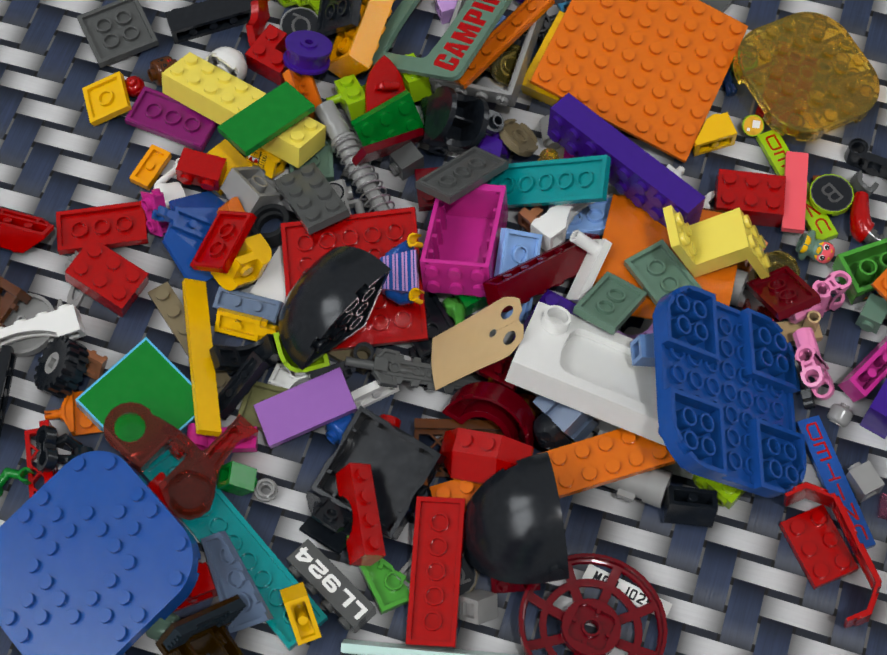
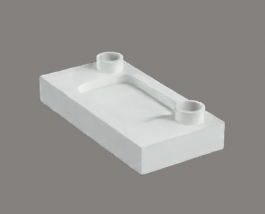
(586, 371)

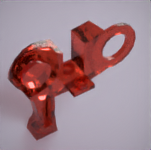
(193, 482)

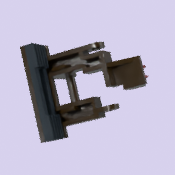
(205, 631)

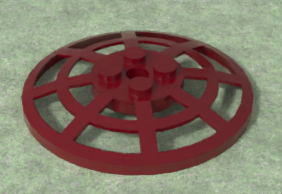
(594, 612)

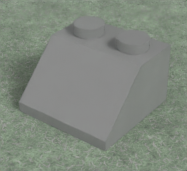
(251, 188)

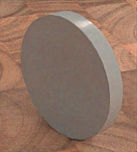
(33, 345)

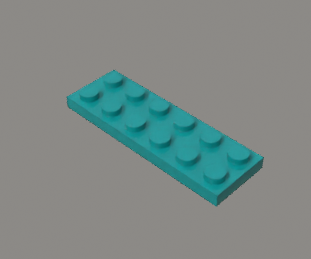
(556, 181)

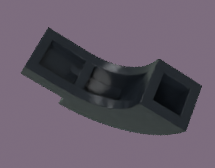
(231, 358)

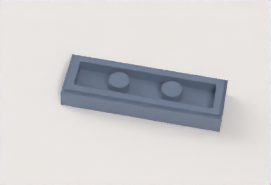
(248, 304)

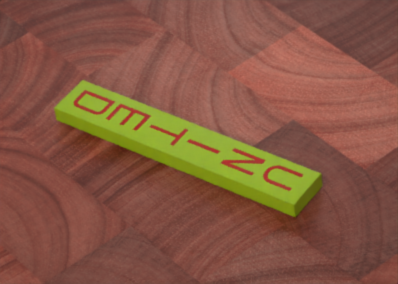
(775, 150)

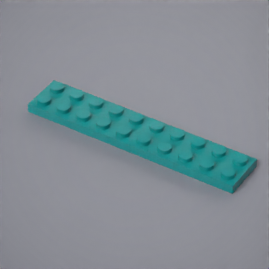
(260, 561)

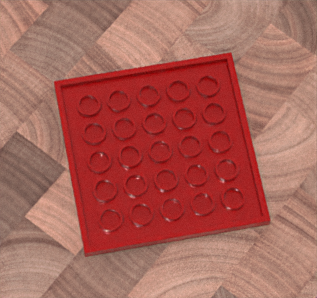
(376, 234)

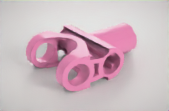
(825, 289)
(812, 364)

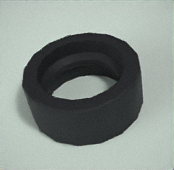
(267, 213)

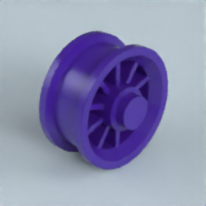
(307, 52)

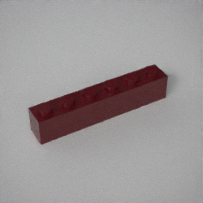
(537, 274)

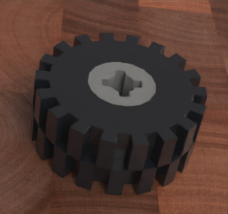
(61, 367)

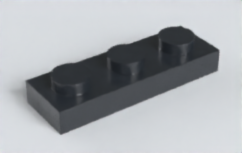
(241, 384)

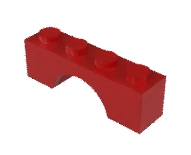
(365, 541)

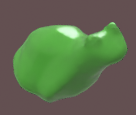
(455, 309)

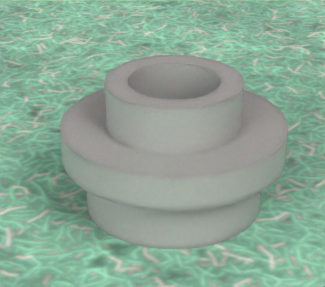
(266, 483)

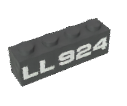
(331, 586)

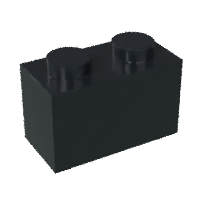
(690, 506)

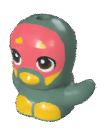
(816, 249)

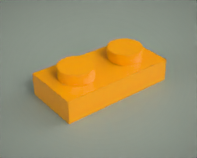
(150, 167)

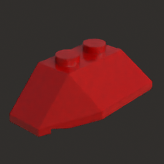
(21, 230)
(479, 455)

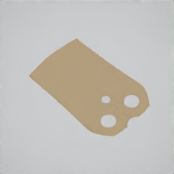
(469, 345)

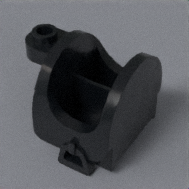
(458, 121)

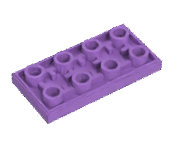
(305, 407)

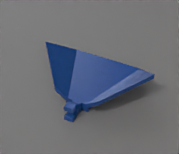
(187, 227)

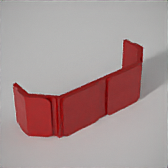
(821, 496)

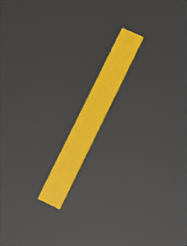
(201, 364)

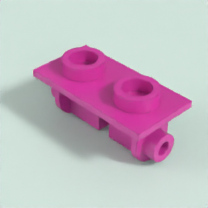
(150, 202)

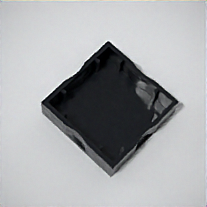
(399, 467)

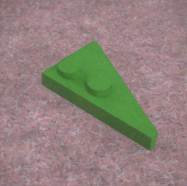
(384, 586)

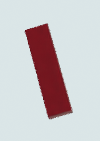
(387, 146)

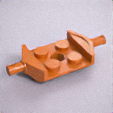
(73, 417)

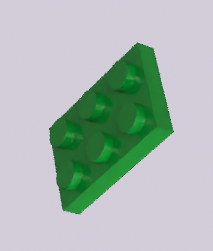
(387, 120)

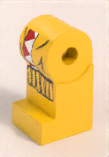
(267, 162)

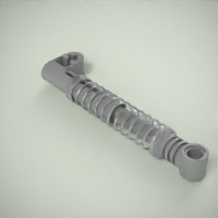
(347, 145)

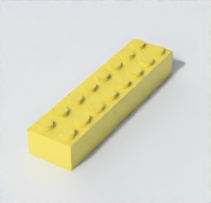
(222, 96)

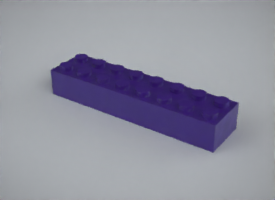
(631, 168)

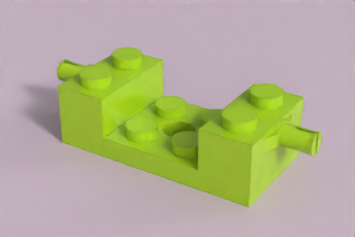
(352, 94)

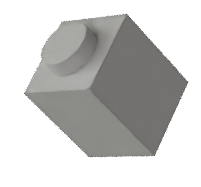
(864, 480)

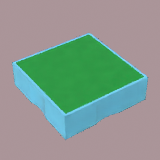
(141, 378)

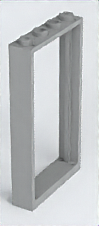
(495, 95)

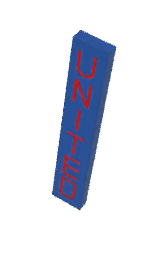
(832, 475)

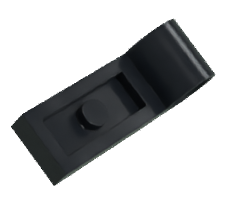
(864, 160)
(347, 370)

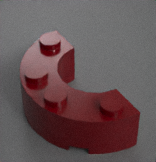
(496, 404)

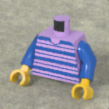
(403, 278)

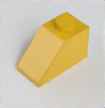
(715, 134)
(300, 613)

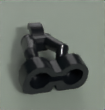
(46, 444)

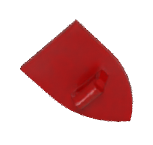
(382, 83)

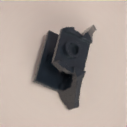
(327, 522)

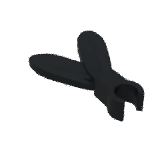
(806, 393)

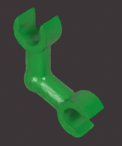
(9, 473)

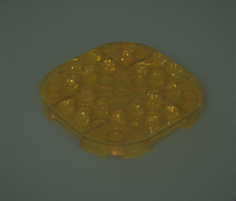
(806, 75)

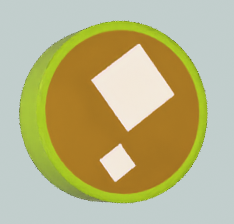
(752, 125)

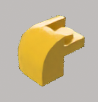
(247, 265)

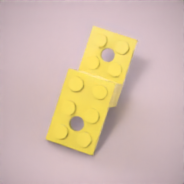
(717, 242)

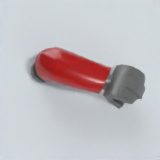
(860, 218)

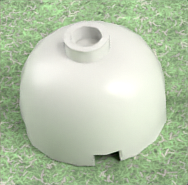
(229, 61)

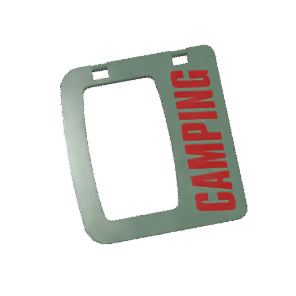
(455, 48)

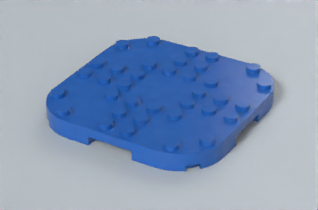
(727, 393)
(92, 561)

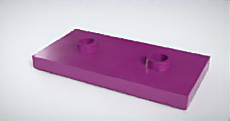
(170, 119)

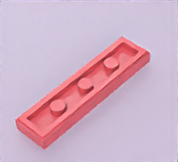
(795, 192)

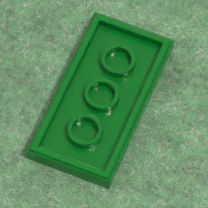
(266, 118)

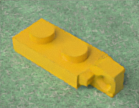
(243, 325)

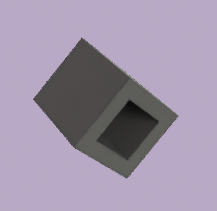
(406, 160)

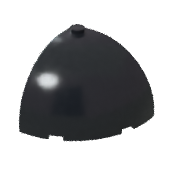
(330, 303)
(518, 525)

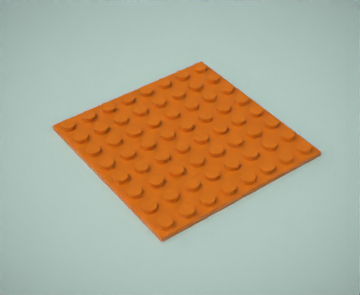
(643, 65)

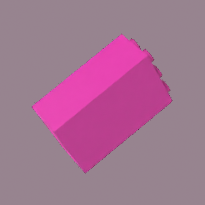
(464, 241)

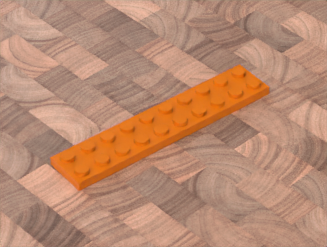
(586, 464)

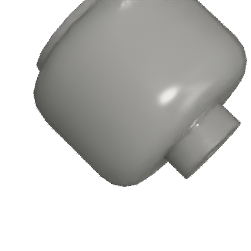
(840, 414)

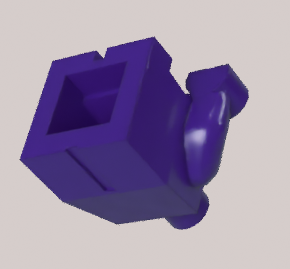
(494, 146)

